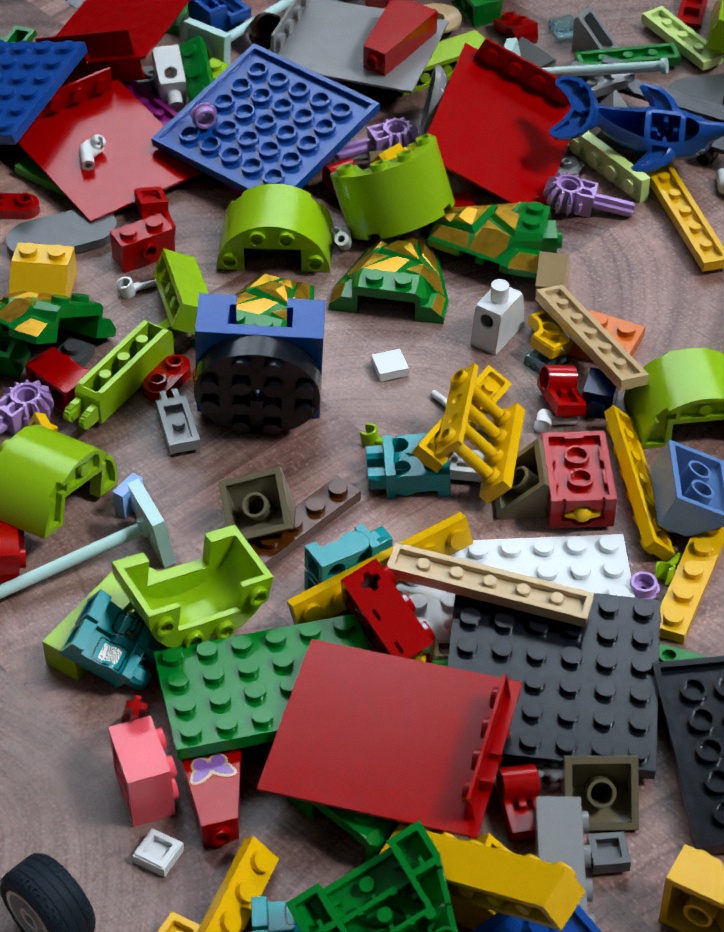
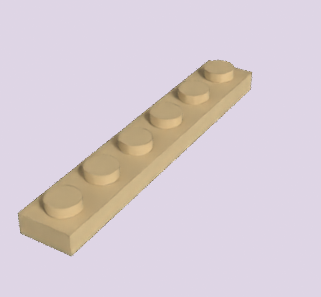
(592, 337)
(491, 584)

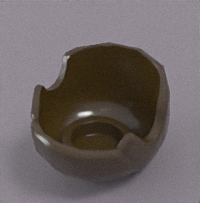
(262, 28)

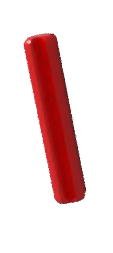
(133, 709)

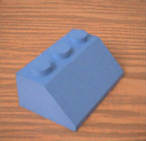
(688, 490)

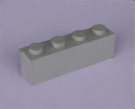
(560, 838)

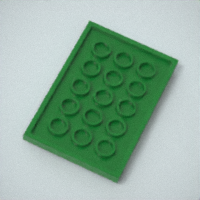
(238, 686)

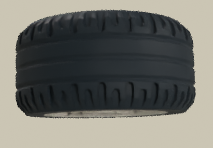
(46, 897)

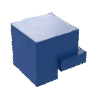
(219, 13)

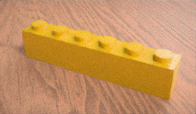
(507, 881)

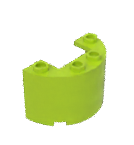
(395, 193)
(276, 219)
(680, 390)
(44, 468)
(200, 597)

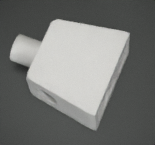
(169, 88)
(497, 317)

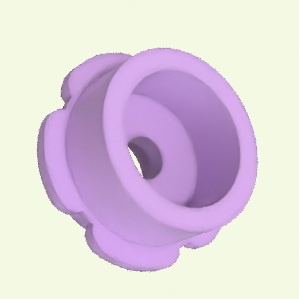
(206, 120)
(644, 585)

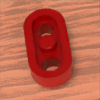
(18, 206)
(168, 374)

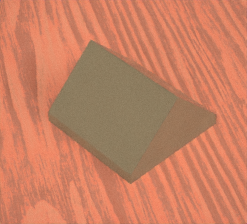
(529, 488)
(258, 503)
(606, 789)

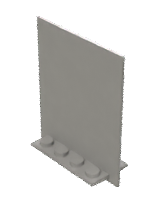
(331, 39)

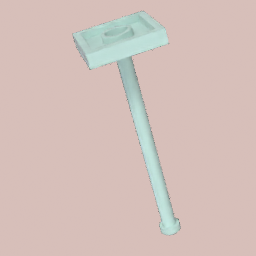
(218, 41)
(598, 69)
(148, 524)

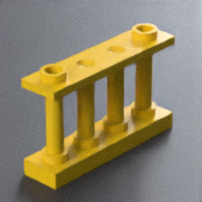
(504, 433)

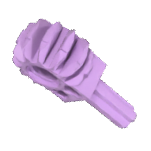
(381, 138)
(578, 196)
(20, 404)

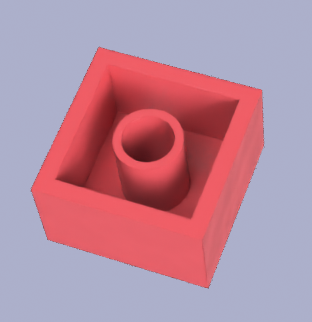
(144, 770)

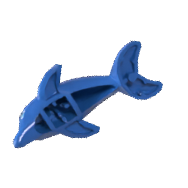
(655, 131)

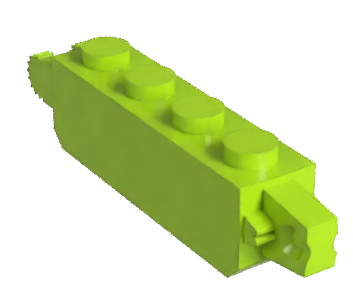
(120, 373)

